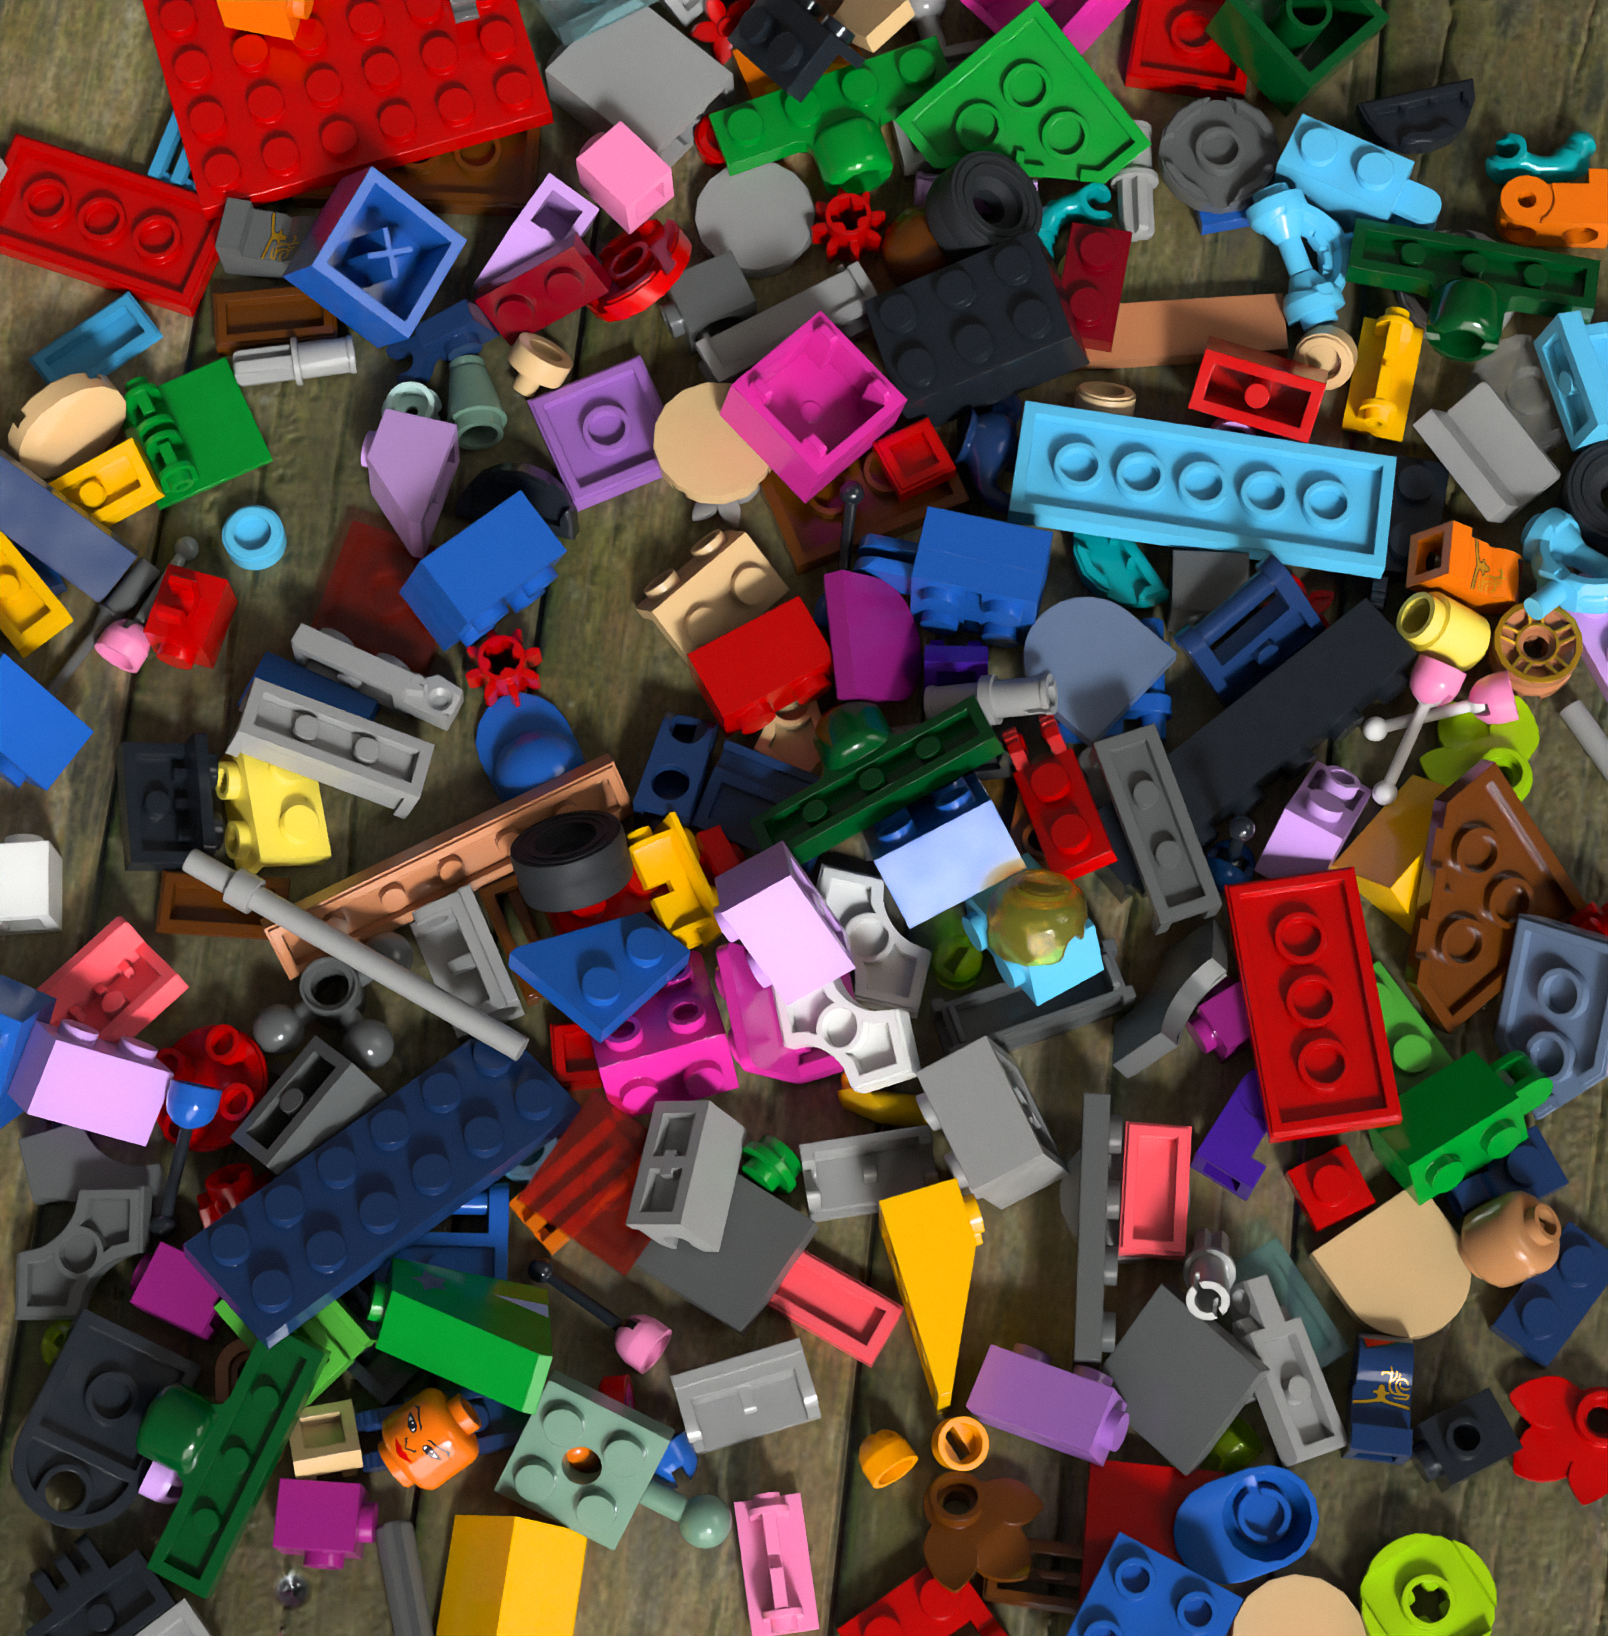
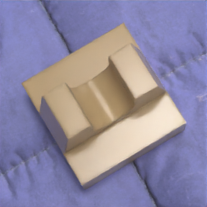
(326, 1441)

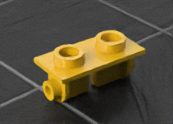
(1383, 376)
(673, 858)

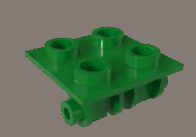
(194, 430)

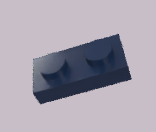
(1555, 1301)

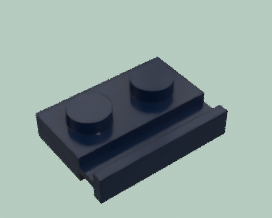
(744, 787)

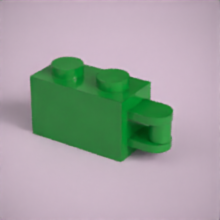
(1460, 1122)

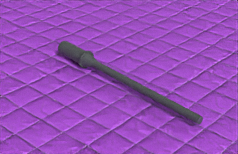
(114, 609)

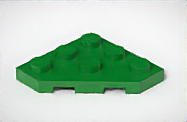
(1029, 101)

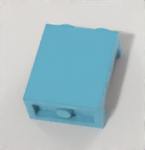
(1577, 375)

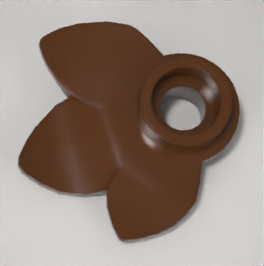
(985, 1536)

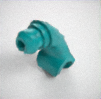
(1562, 166)
(1074, 208)

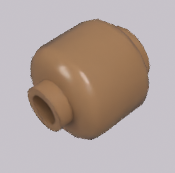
(1510, 1239)

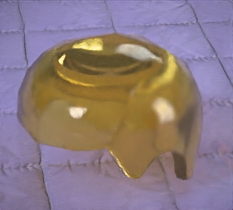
(1035, 917)

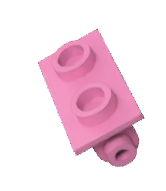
(776, 1564)

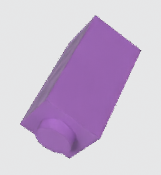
(1050, 1405)

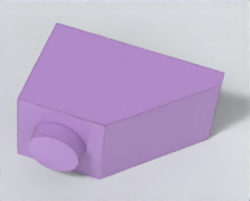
(411, 473)

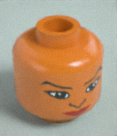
(430, 1438)

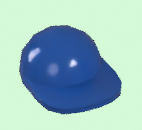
(525, 745)
(1246, 1524)

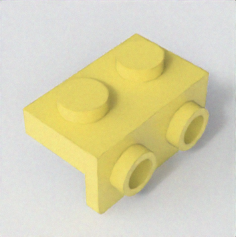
(271, 815)

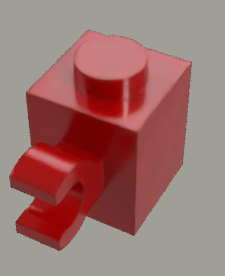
(190, 618)

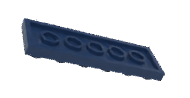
(378, 1186)

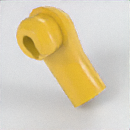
(882, 1106)

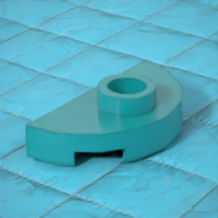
(1117, 571)

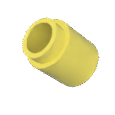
(1444, 629)

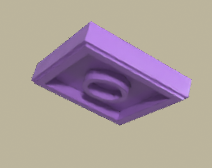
(601, 431)

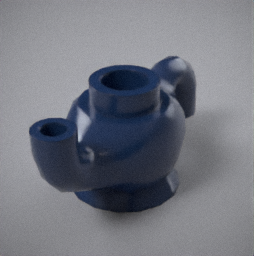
(990, 447)

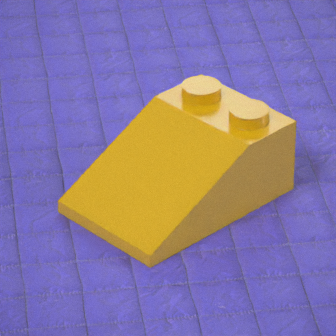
(932, 1254)

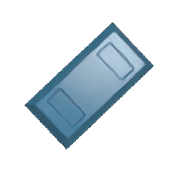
(99, 342)

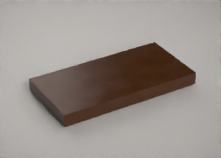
(474, 180)

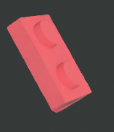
(113, 984)

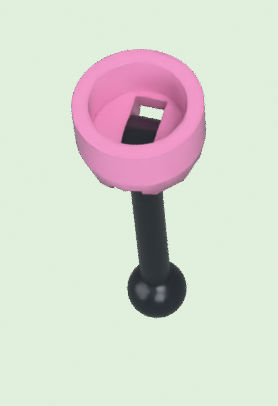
(637, 1339)

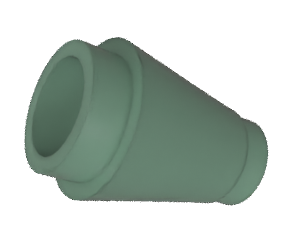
(474, 404)

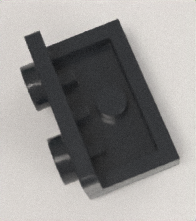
(792, 42)
(167, 802)

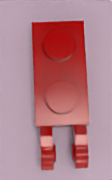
(1060, 804)

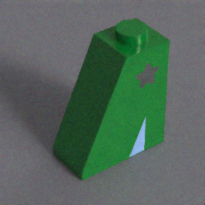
(466, 1329)

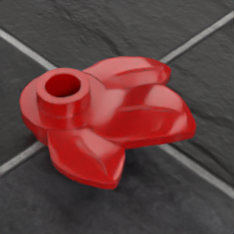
(1559, 1437)

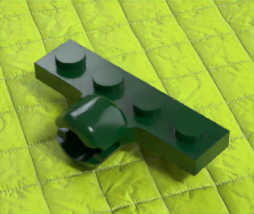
(1470, 282)
(874, 773)
(224, 1455)

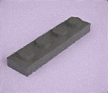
(1094, 1260)

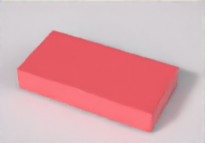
(1154, 1191)
(836, 1308)

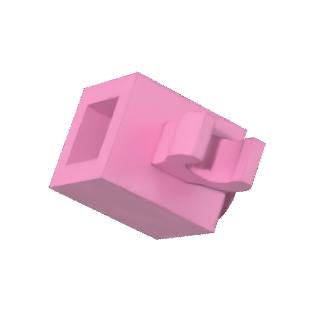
(624, 176)

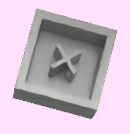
(991, 1124)

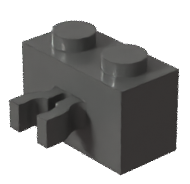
(306, 1107)

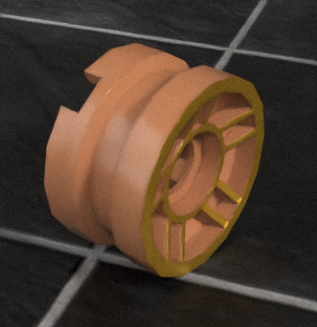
(1560, 651)

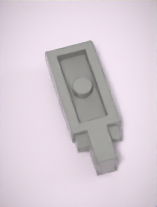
(377, 676)
(1294, 1390)

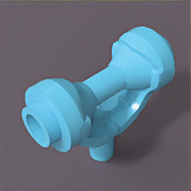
(1285, 218)
(1550, 545)

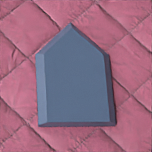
(1557, 1005)

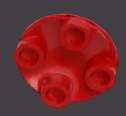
(220, 1059)

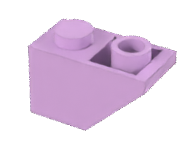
(545, 221)
(1314, 823)

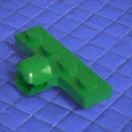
(836, 119)

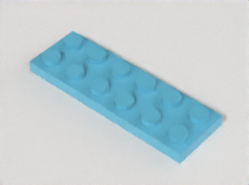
(1202, 489)

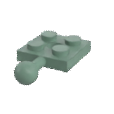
(629, 1452)

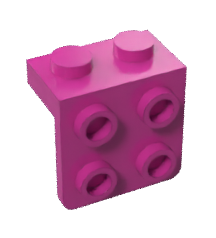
(755, 1029)
(668, 1047)

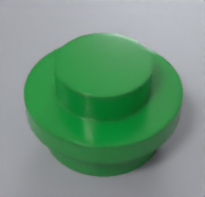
(771, 1165)

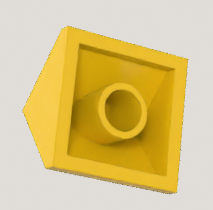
(1392, 851)
(511, 1578)

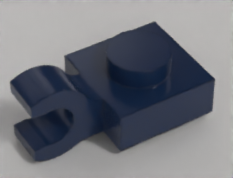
(444, 336)
(1527, 1168)

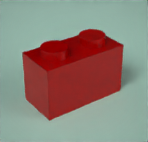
(1258, 389)
(763, 668)

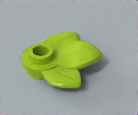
(1469, 740)

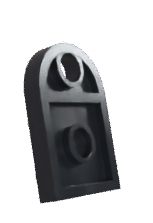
(89, 1420)

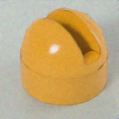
(970, 1438)
(885, 1457)

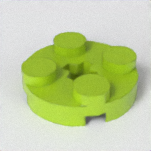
(1434, 1563)

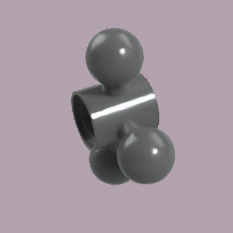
(366, 1042)

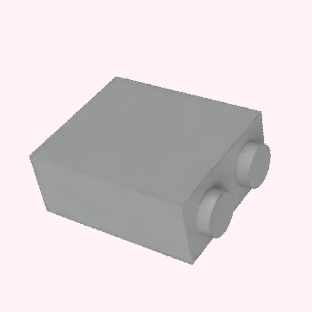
(641, 76)

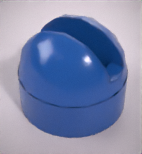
(678, 1454)

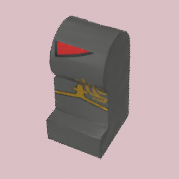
(259, 240)

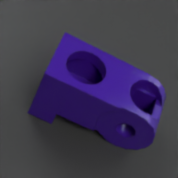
(1233, 1141)

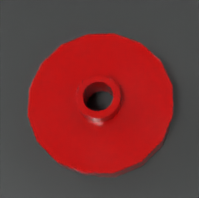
(641, 268)

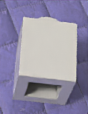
(30, 886)

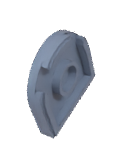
(1098, 660)

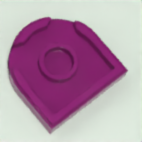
(871, 639)

